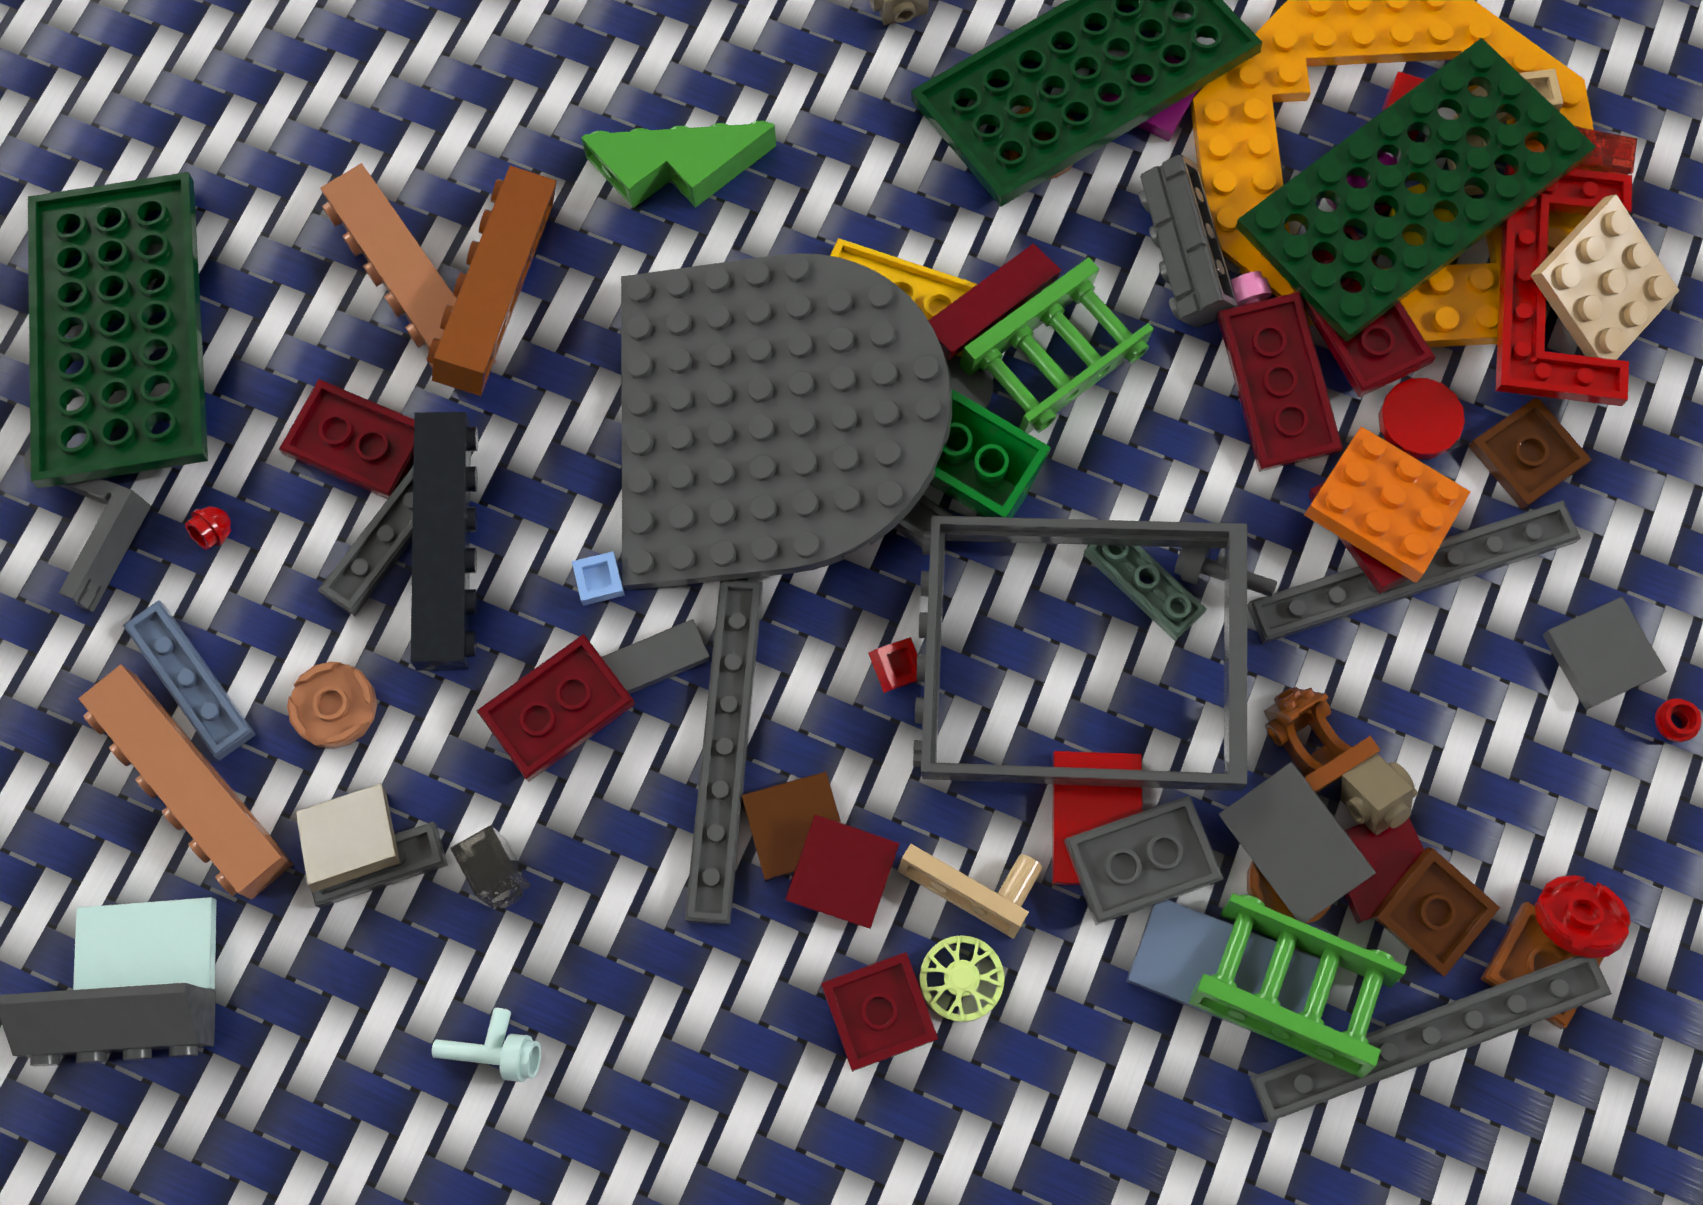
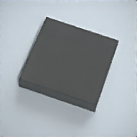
(1604, 653)

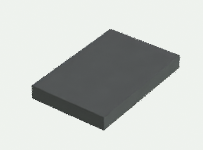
(1297, 843)
(1143, 860)

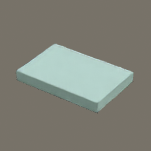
(146, 944)

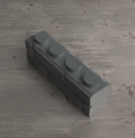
(1187, 241)

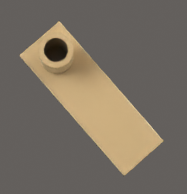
(998, 909)

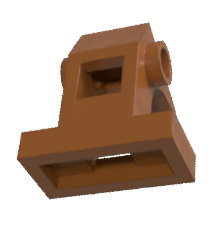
(1296, 710)

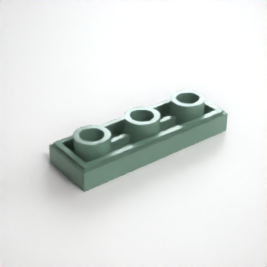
(1162, 600)

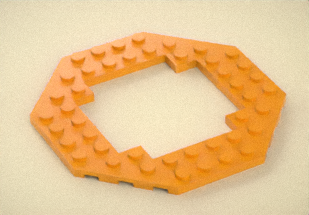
(1240, 143)

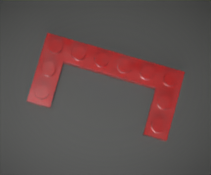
(1521, 357)

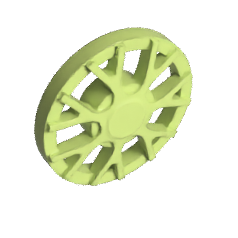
(962, 978)

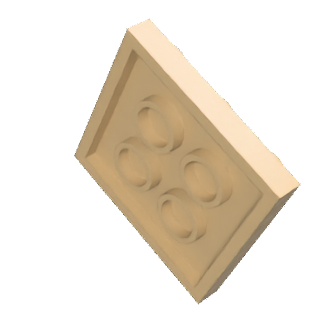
(1605, 281)

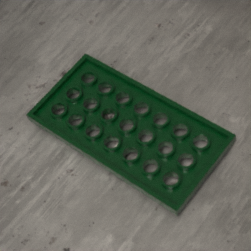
(1081, 94)
(1443, 241)
(52, 319)

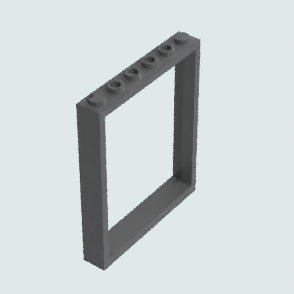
(1088, 532)

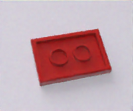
(1088, 807)

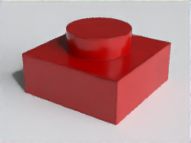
(895, 664)

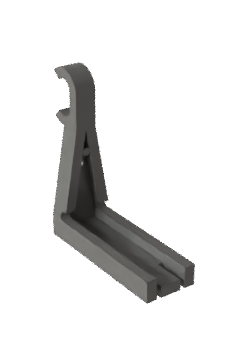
(107, 541)

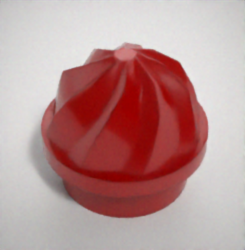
(208, 527)

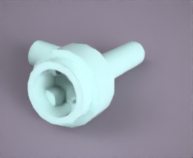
(517, 1055)

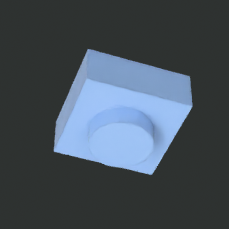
(598, 578)

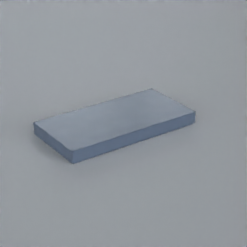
(1186, 943)

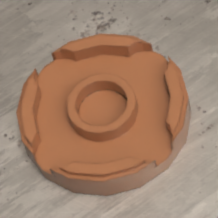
(332, 705)

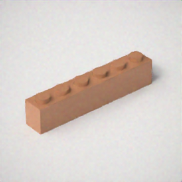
(391, 253)
(185, 782)

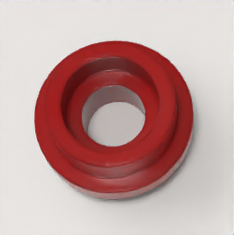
(1689, 716)

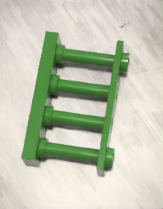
(1048, 308)
(1263, 1012)

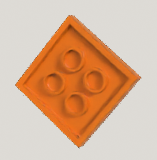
(1388, 504)

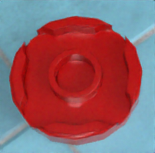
(1421, 418)
(1582, 917)

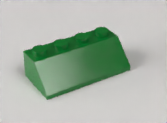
(987, 460)

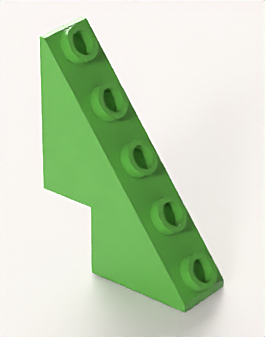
(691, 158)

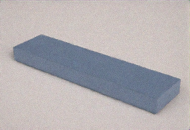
(189, 680)

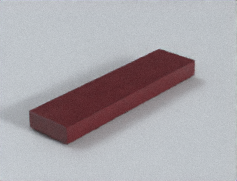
(993, 299)

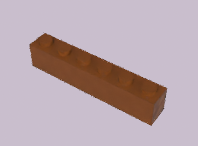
(493, 280)

